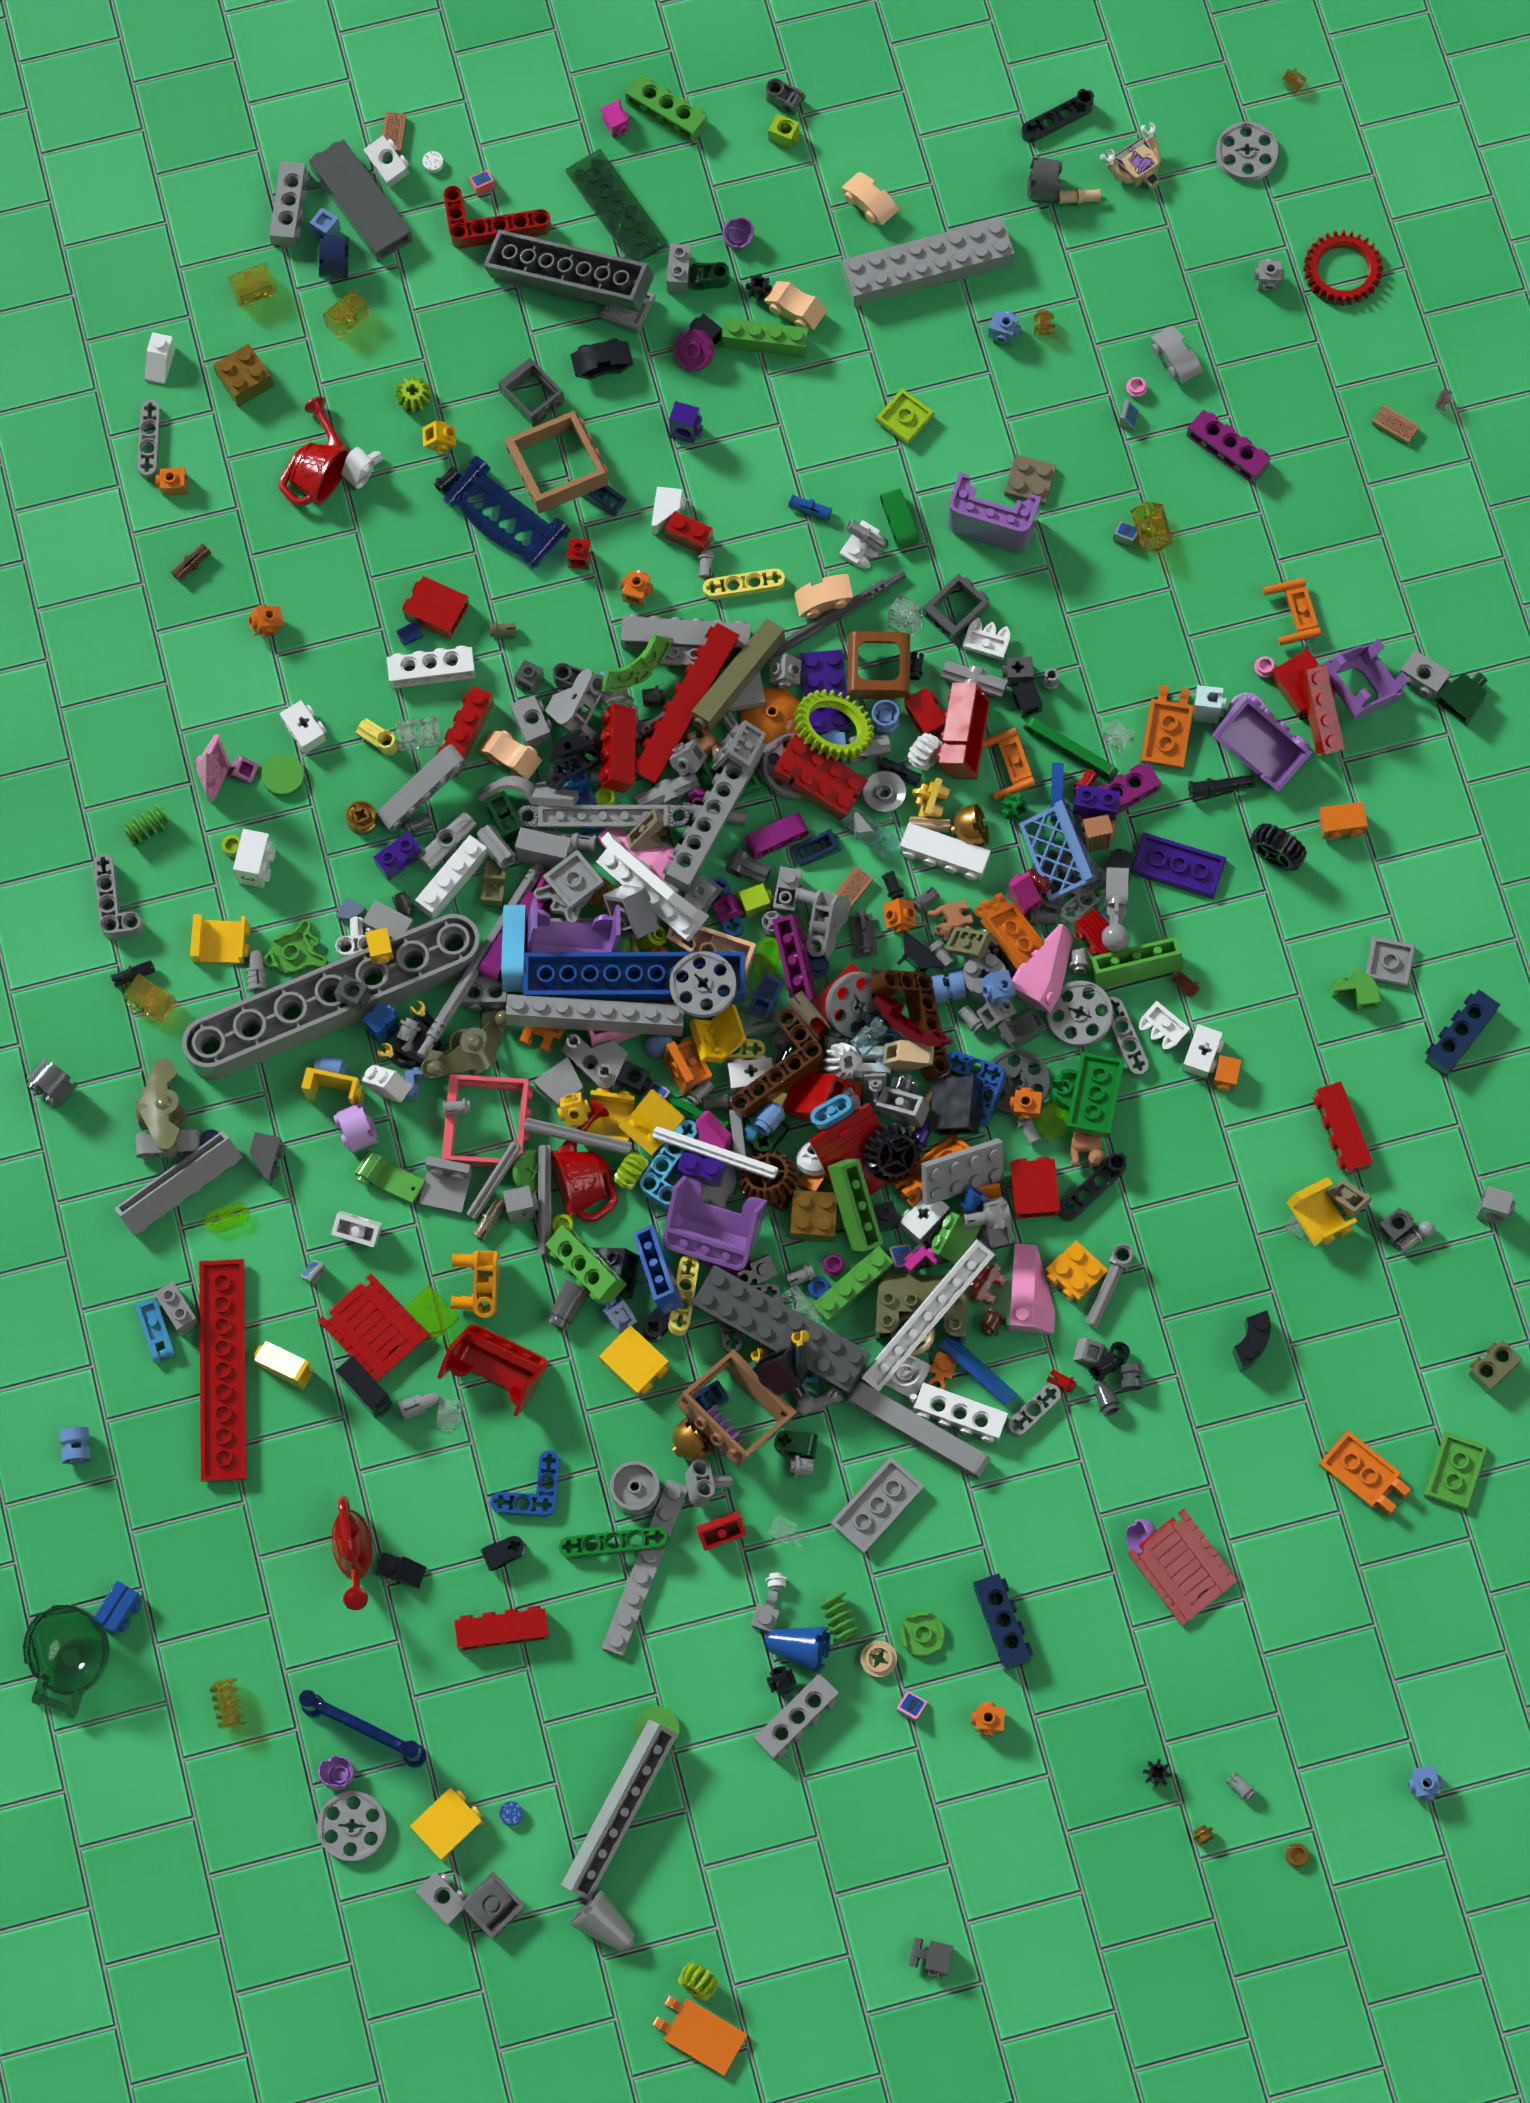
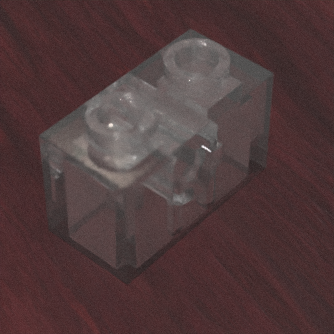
(905, 616)

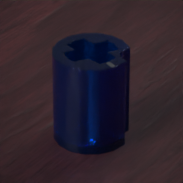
(409, 633)

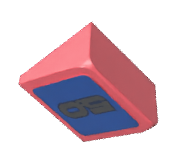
(482, 182)

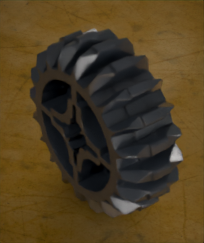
(1278, 847)
(880, 1155)

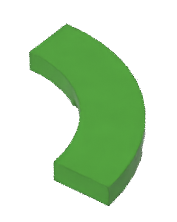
(640, 668)

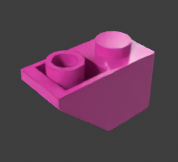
(1024, 893)
(713, 1132)

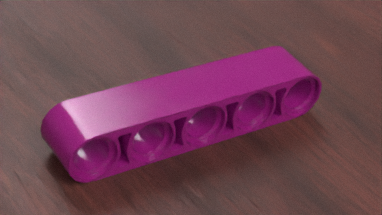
(491, 964)

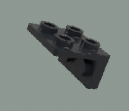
(624, 1264)

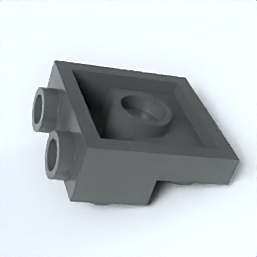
(492, 1905)

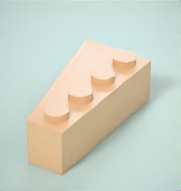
(713, 941)

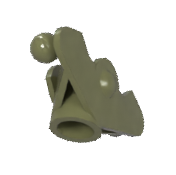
(469, 1048)
(160, 1108)

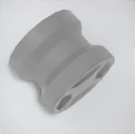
(767, 922)

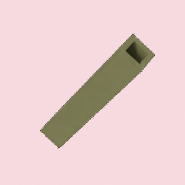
(738, 675)

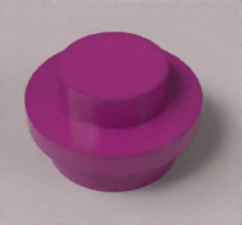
(833, 1265)

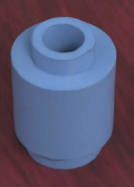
(331, 1065)
(769, 1118)

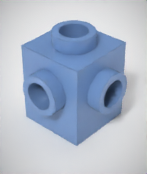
(1004, 327)
(998, 988)
(1430, 1777)

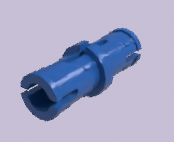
(810, 507)

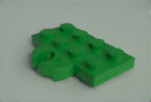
(1090, 1093)

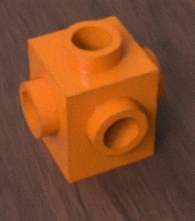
(636, 587)
(266, 620)
(899, 915)
(1028, 1097)
(995, 1713)

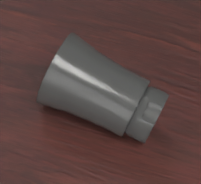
(568, 1304)

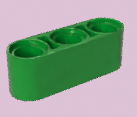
(899, 518)

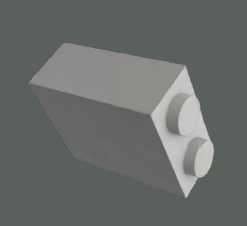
(542, 848)

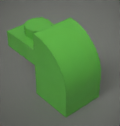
(1362, 987)

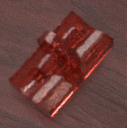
(991, 1276)

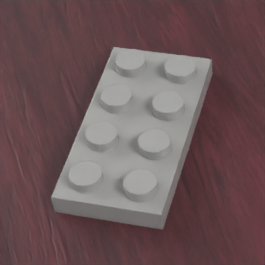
(953, 1172)
(877, 1505)

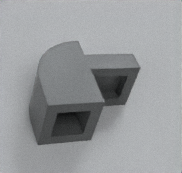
(1023, 1029)

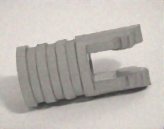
(256, 973)
(425, 1402)

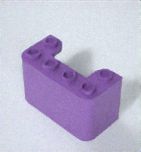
(992, 521)

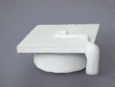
(909, 1377)

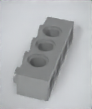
(289, 174)
(819, 1688)

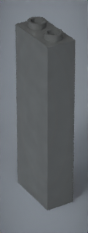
(360, 200)

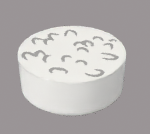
(432, 162)

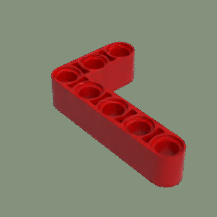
(490, 224)

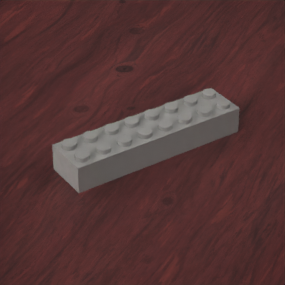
(928, 262)

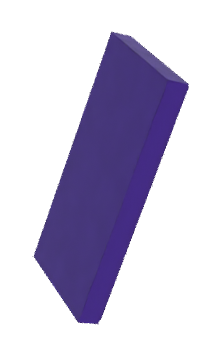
(1178, 865)

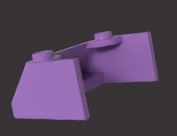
(572, 937)

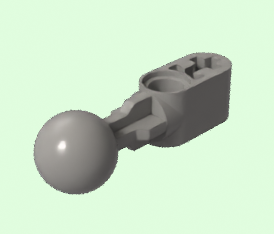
(1116, 936)

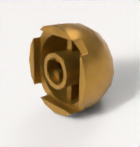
(970, 826)
(690, 1441)

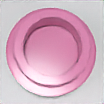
(1136, 387)
(1264, 666)

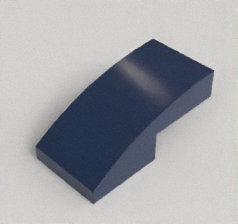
(765, 997)

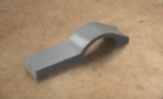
(535, 795)

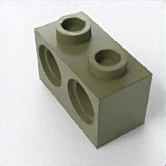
(1498, 1369)

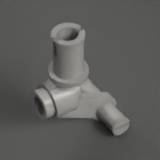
(809, 1404)

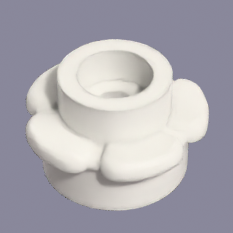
(776, 1581)

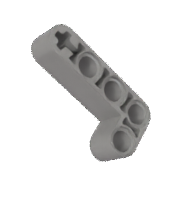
(111, 896)

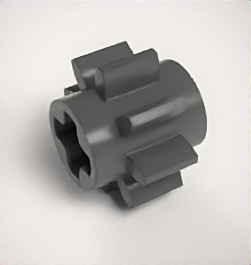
(904, 1083)

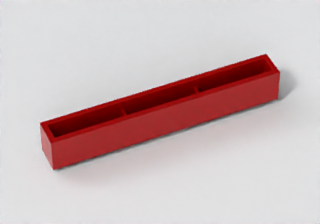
(678, 712)

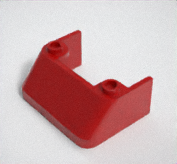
(497, 1361)

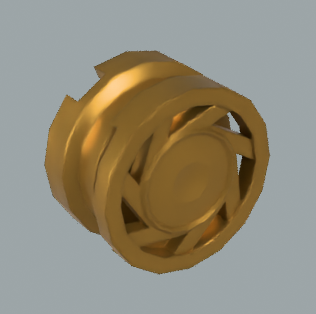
(361, 817)

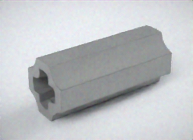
(496, 846)

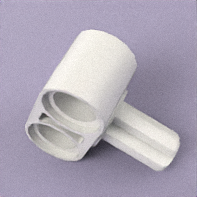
(359, 466)
(355, 940)

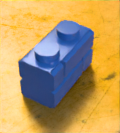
(381, 1023)
(118, 1608)

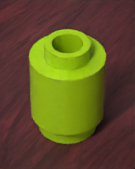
(652, 940)

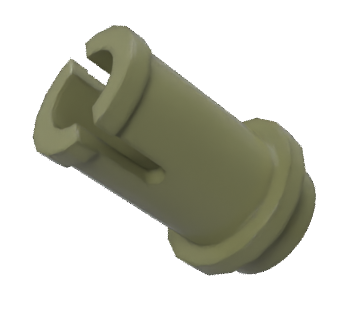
(502, 630)

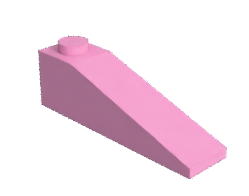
(655, 857)
(1042, 977)

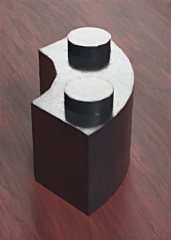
(601, 359)
(1255, 1340)

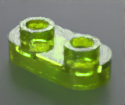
(765, 959)
(227, 1219)

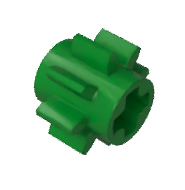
(1013, 806)

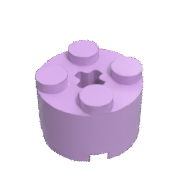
(357, 1128)

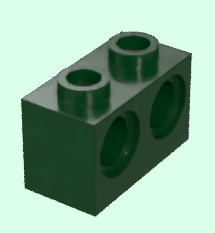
(504, 816)

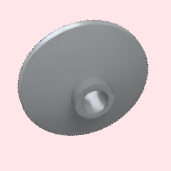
(884, 782)

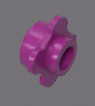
(696, 796)

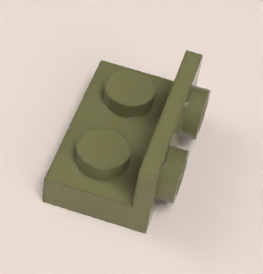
(970, 942)

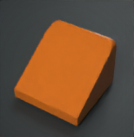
(811, 1183)
(991, 1190)

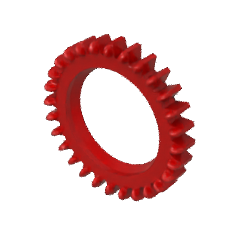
(1322, 246)

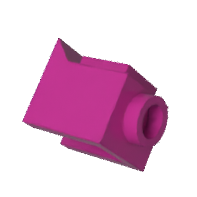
(615, 118)

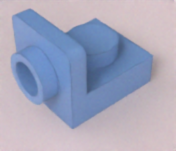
(411, 1076)
(619, 1314)

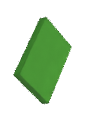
(1456, 1471)

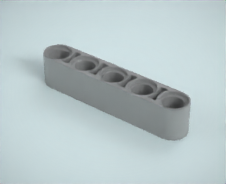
(421, 787)

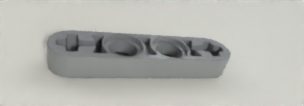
(149, 439)
(1129, 1035)

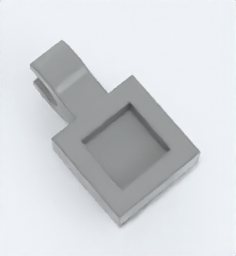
(765, 1615)

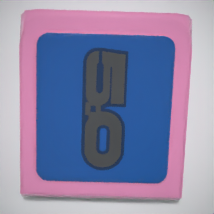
(911, 1706)

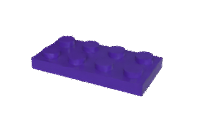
(820, 672)

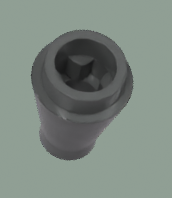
(1107, 1401)

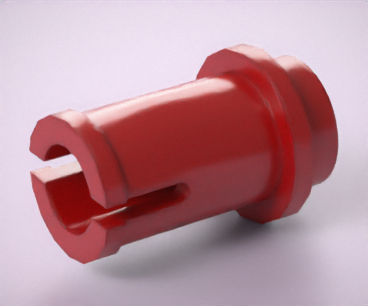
(1087, 779)
(1063, 1382)

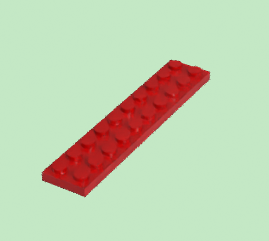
(222, 1371)

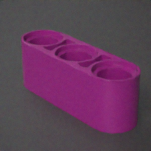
(776, 836)

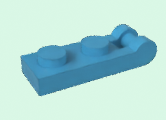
(155, 1329)

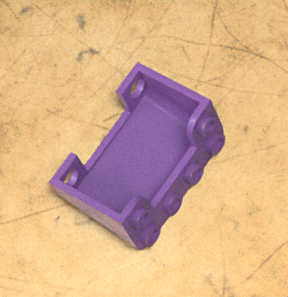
(1262, 742)

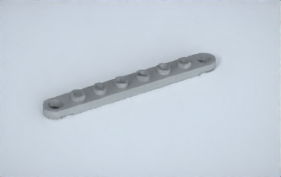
(599, 816)

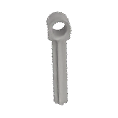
(1109, 1285)

